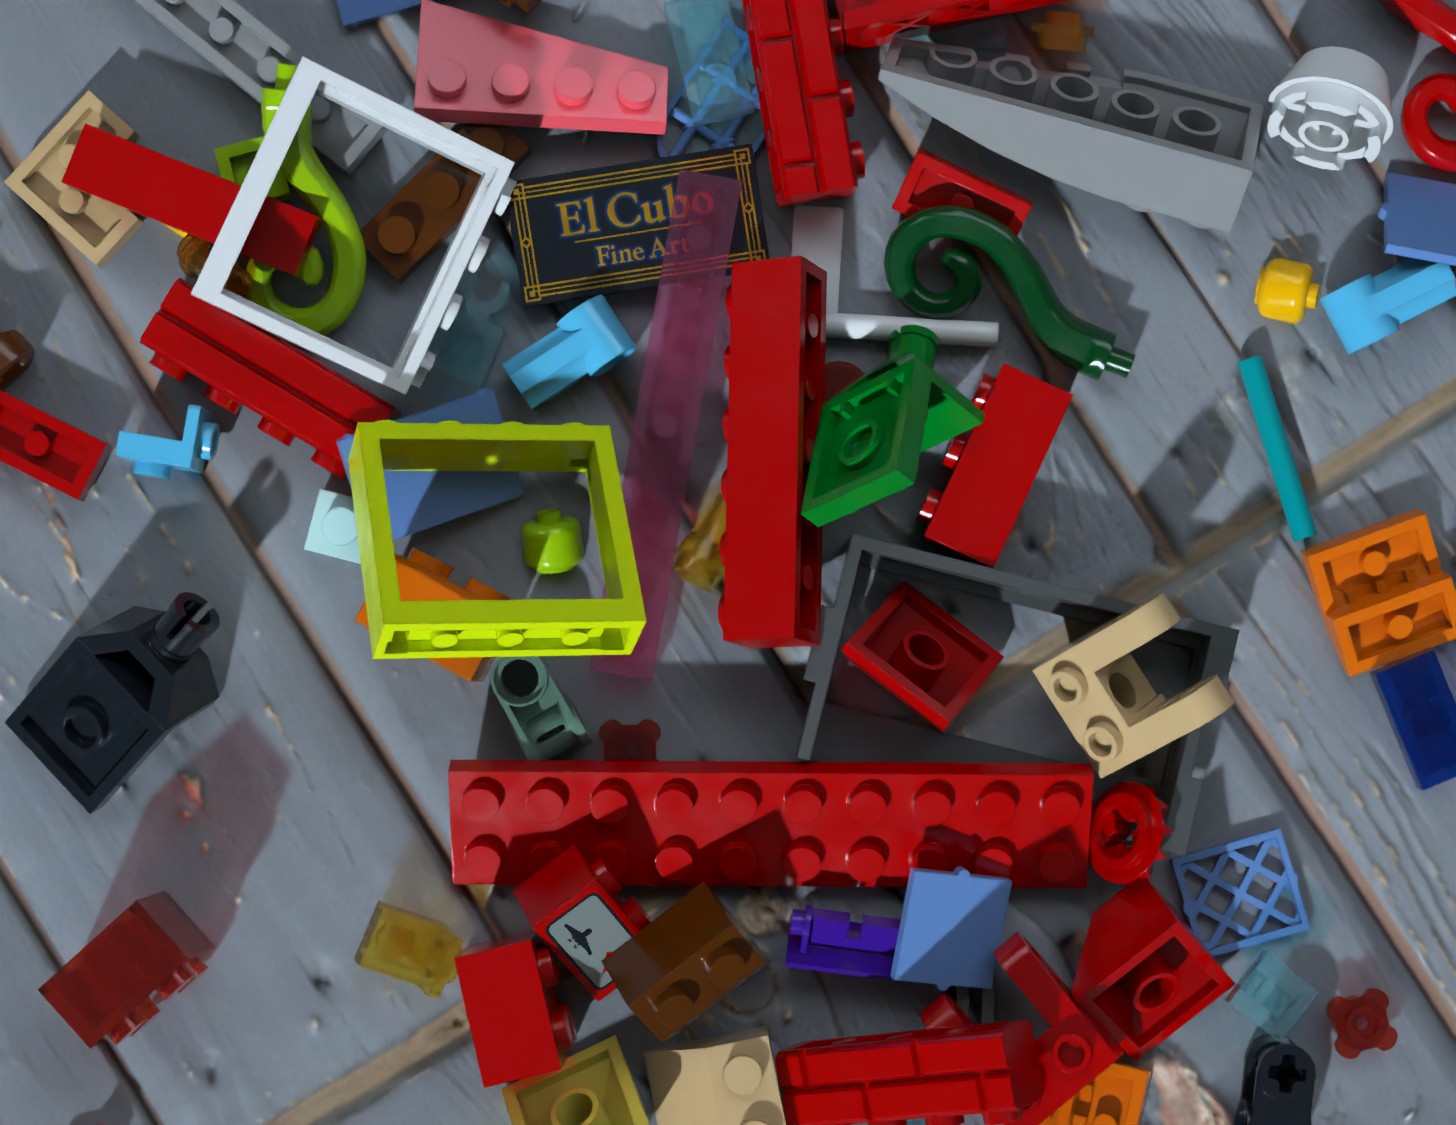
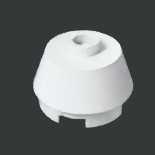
(1332, 108)

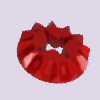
(1110, 828)

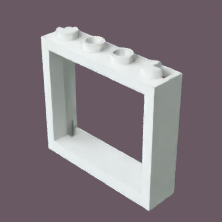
(463, 252)

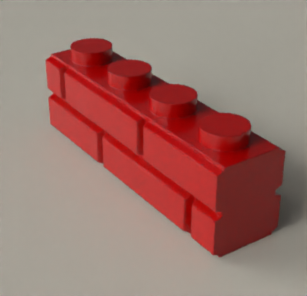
(803, 100)
(262, 373)
(913, 1076)

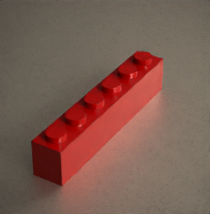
(771, 433)

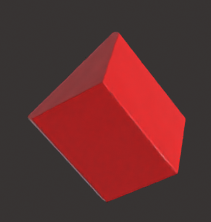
(922, 656)

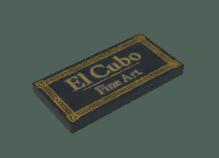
(611, 224)

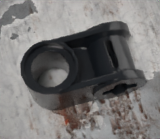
(1274, 1100)

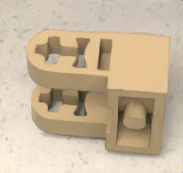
(1110, 699)

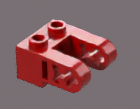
(1068, 1052)

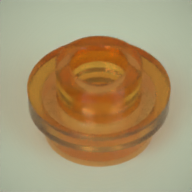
(1062, 31)

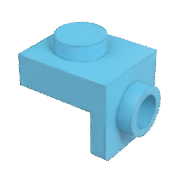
(159, 455)

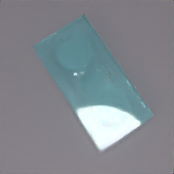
(709, 60)

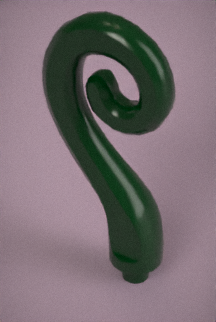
(1064, 335)

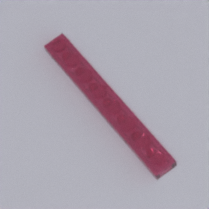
(673, 396)

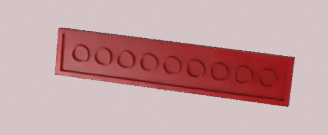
(772, 821)

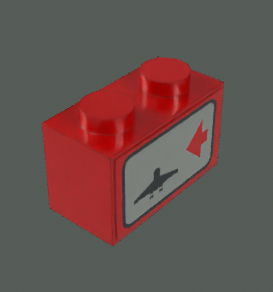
(581, 915)

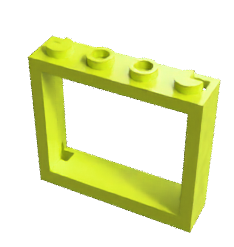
(493, 626)

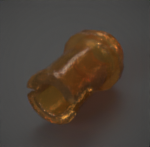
(193, 255)

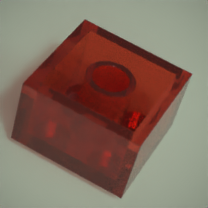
(126, 968)

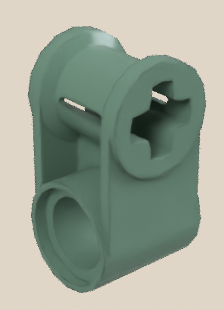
(540, 712)

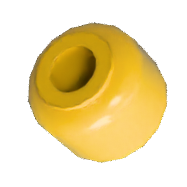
(1286, 290)

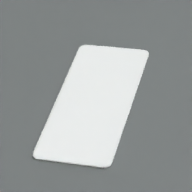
(819, 239)

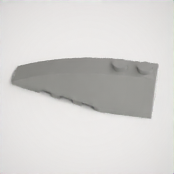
(1122, 139)

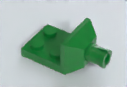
(880, 425)

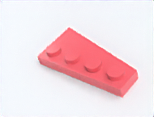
(517, 76)

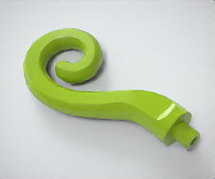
(326, 201)

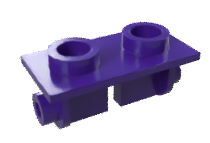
(834, 944)

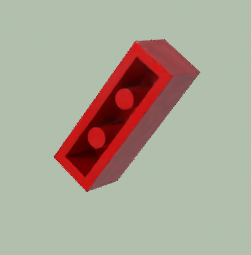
(993, 466)

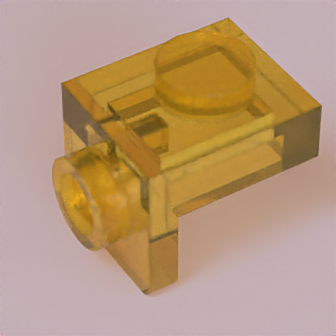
(410, 948)

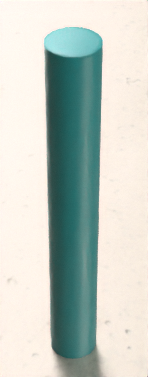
(1277, 448)

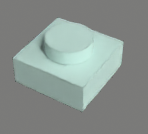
(334, 527)

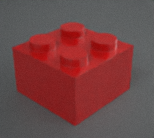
(515, 1007)

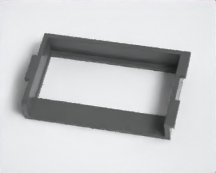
(852, 735)

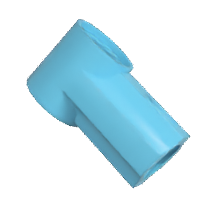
(1378, 304)
(583, 345)

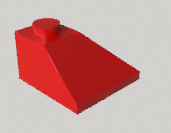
(1144, 970)

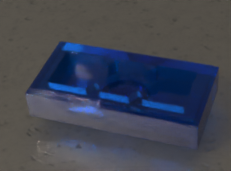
(1420, 715)

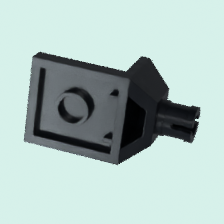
(118, 696)

